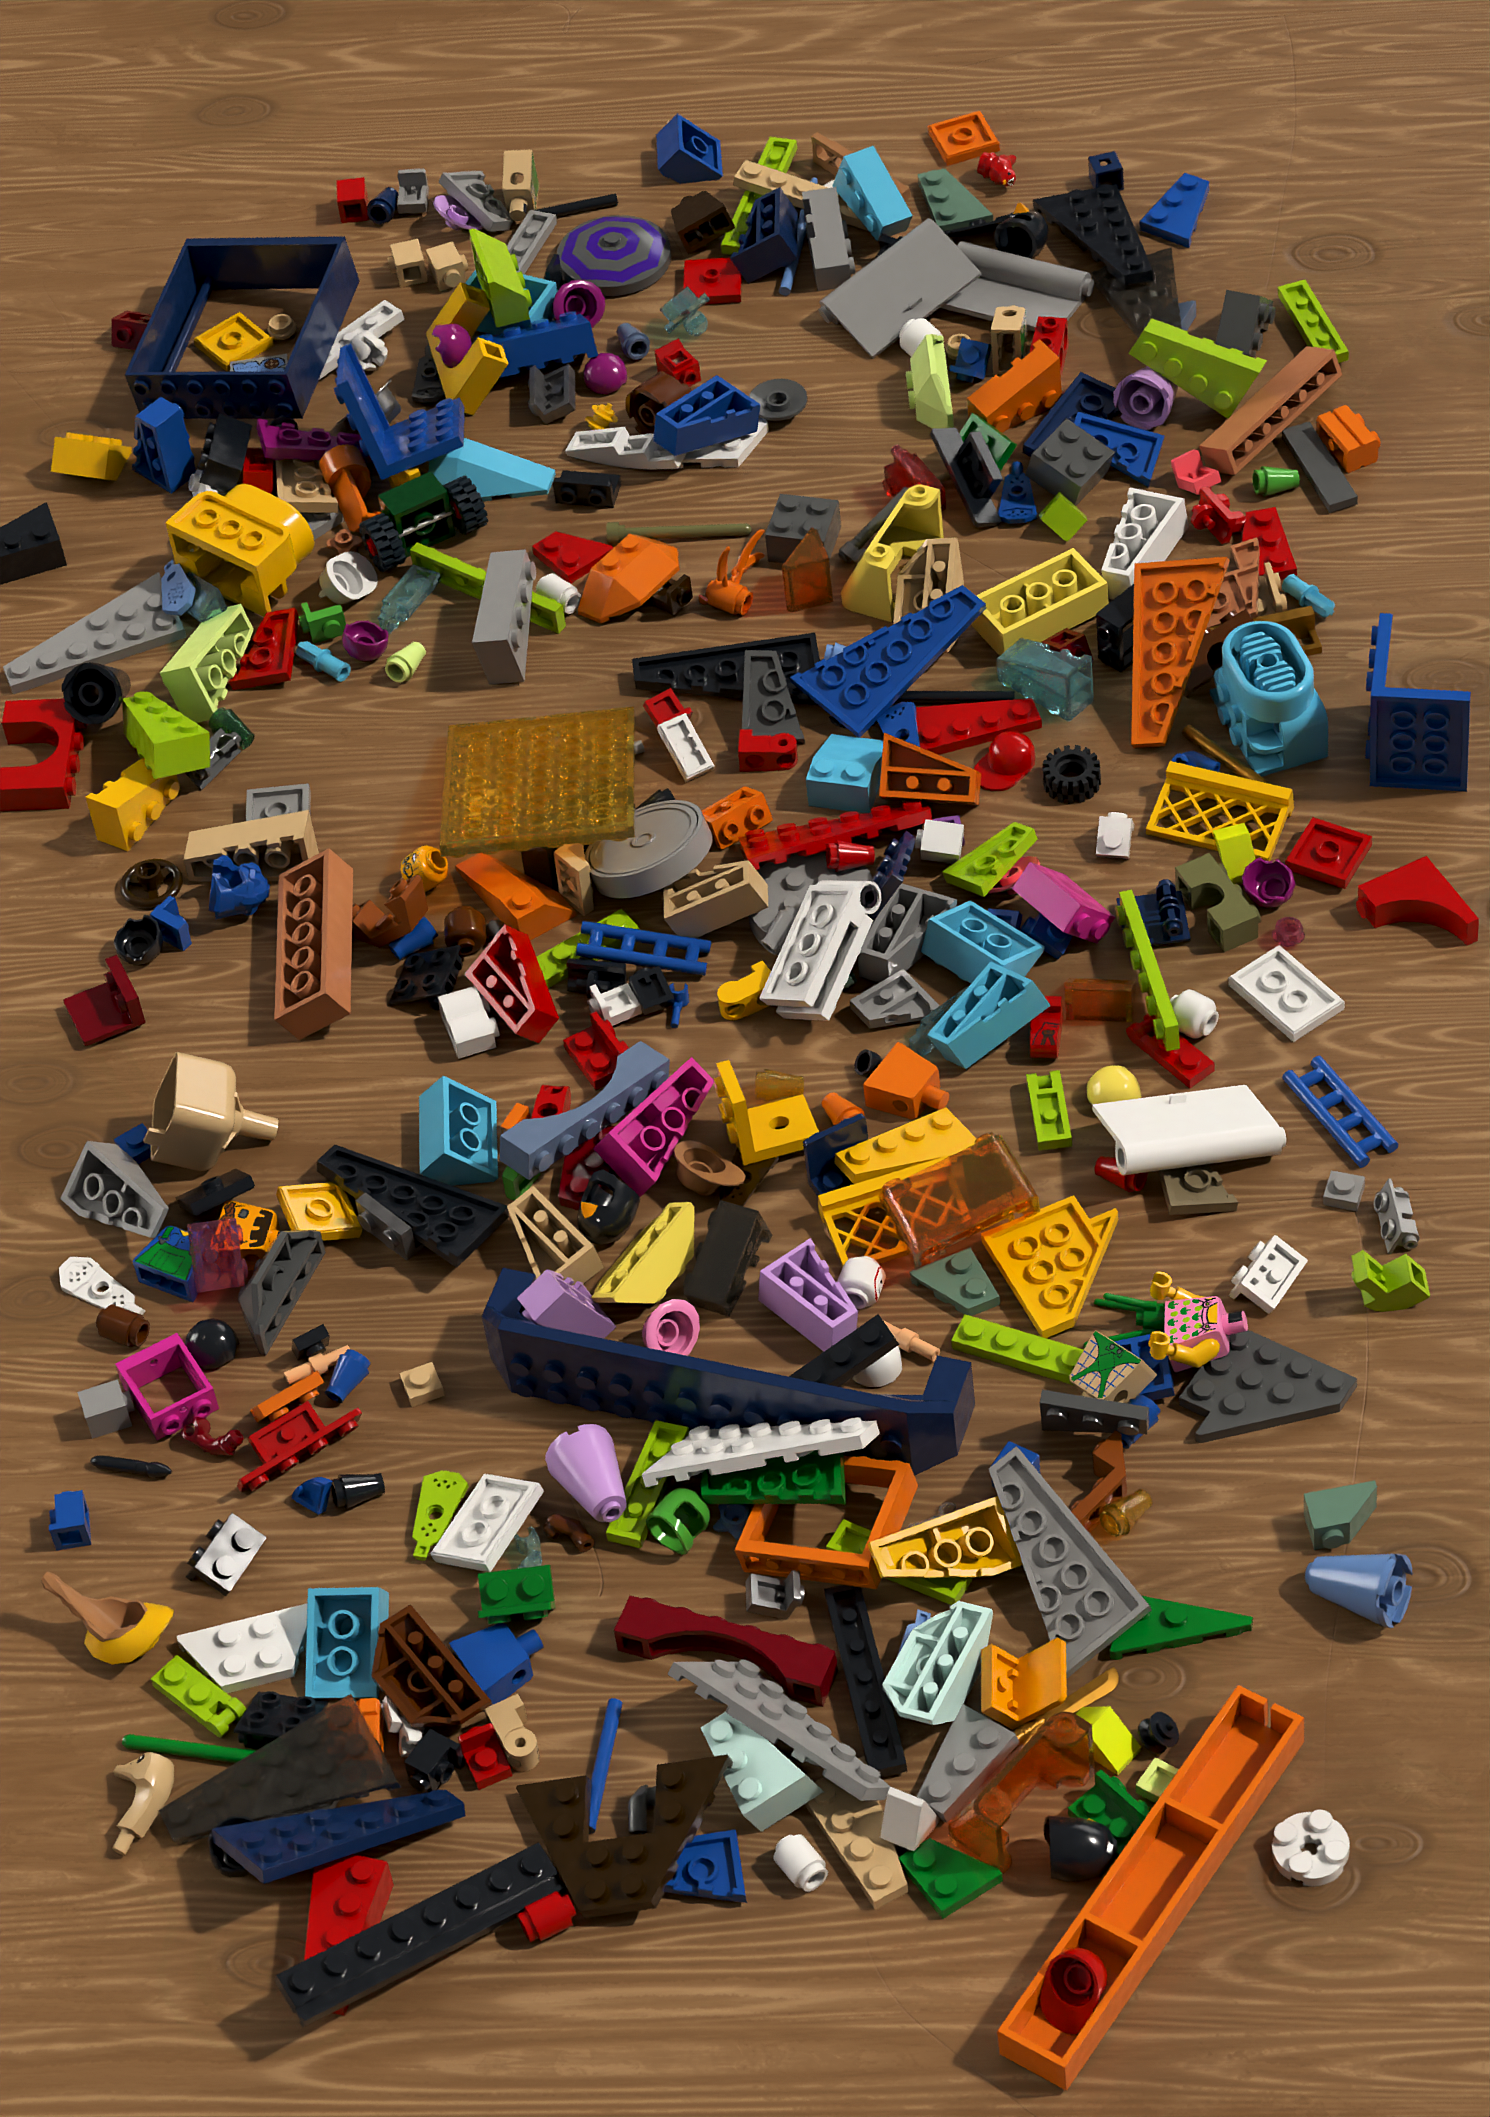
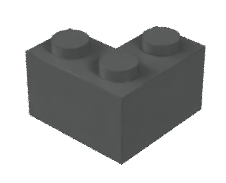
(1242, 320)

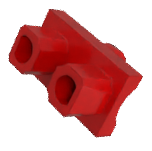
(1214, 514)

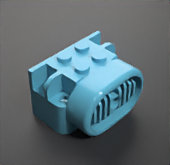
(1270, 698)

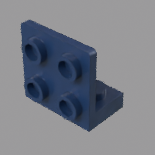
(820, 1153)

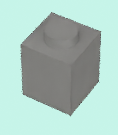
(106, 1408)

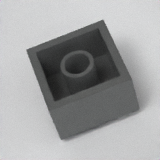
(1069, 462)
(794, 518)

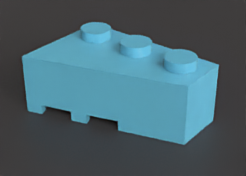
(872, 193)
(986, 1015)

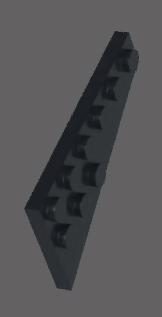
(1100, 223)
(721, 668)
(440, 1215)

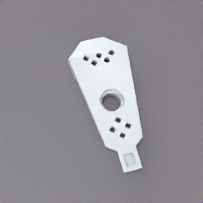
(83, 1278)

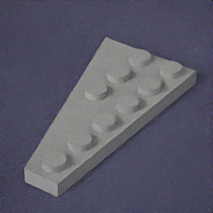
(112, 632)
(1069, 1573)
(775, 1717)

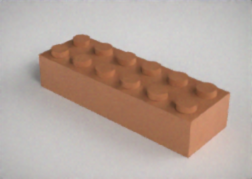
(314, 944)

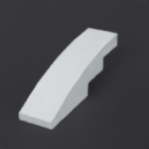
(620, 449)

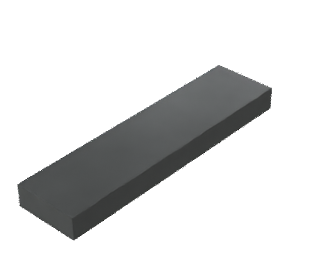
(1319, 467)

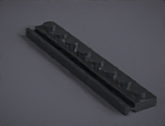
(418, 1935)

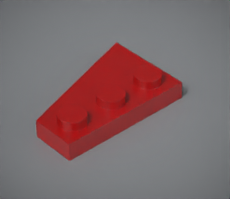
(272, 651)

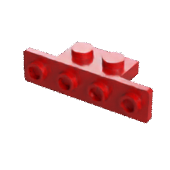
(291, 1437)

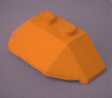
(627, 577)

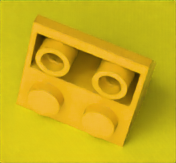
(89, 456)

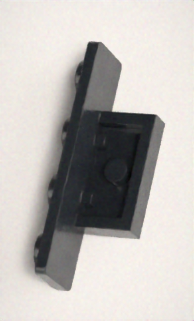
(971, 471)

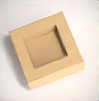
(422, 1384)

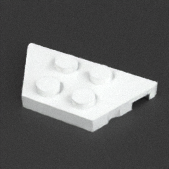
(730, 452)
(250, 1649)

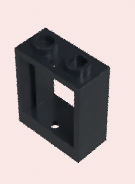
(1113, 644)

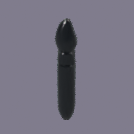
(153, 1469)

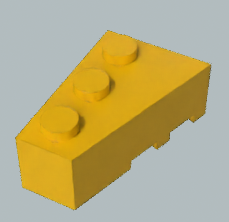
(130, 805)

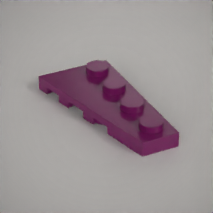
(290, 443)

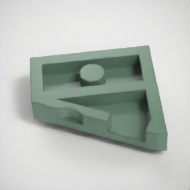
(959, 1282)

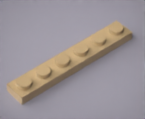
(765, 179)

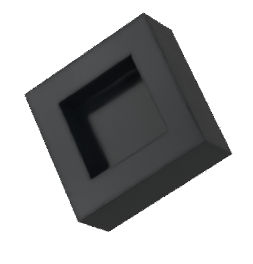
(311, 1342)

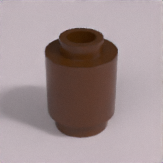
(122, 1326)

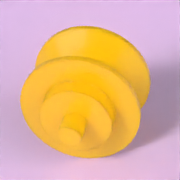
(602, 417)

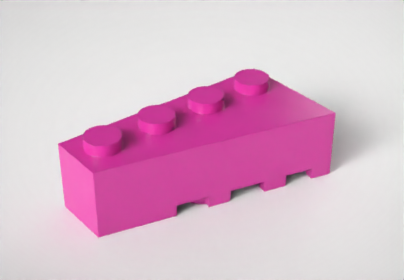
(649, 1134)

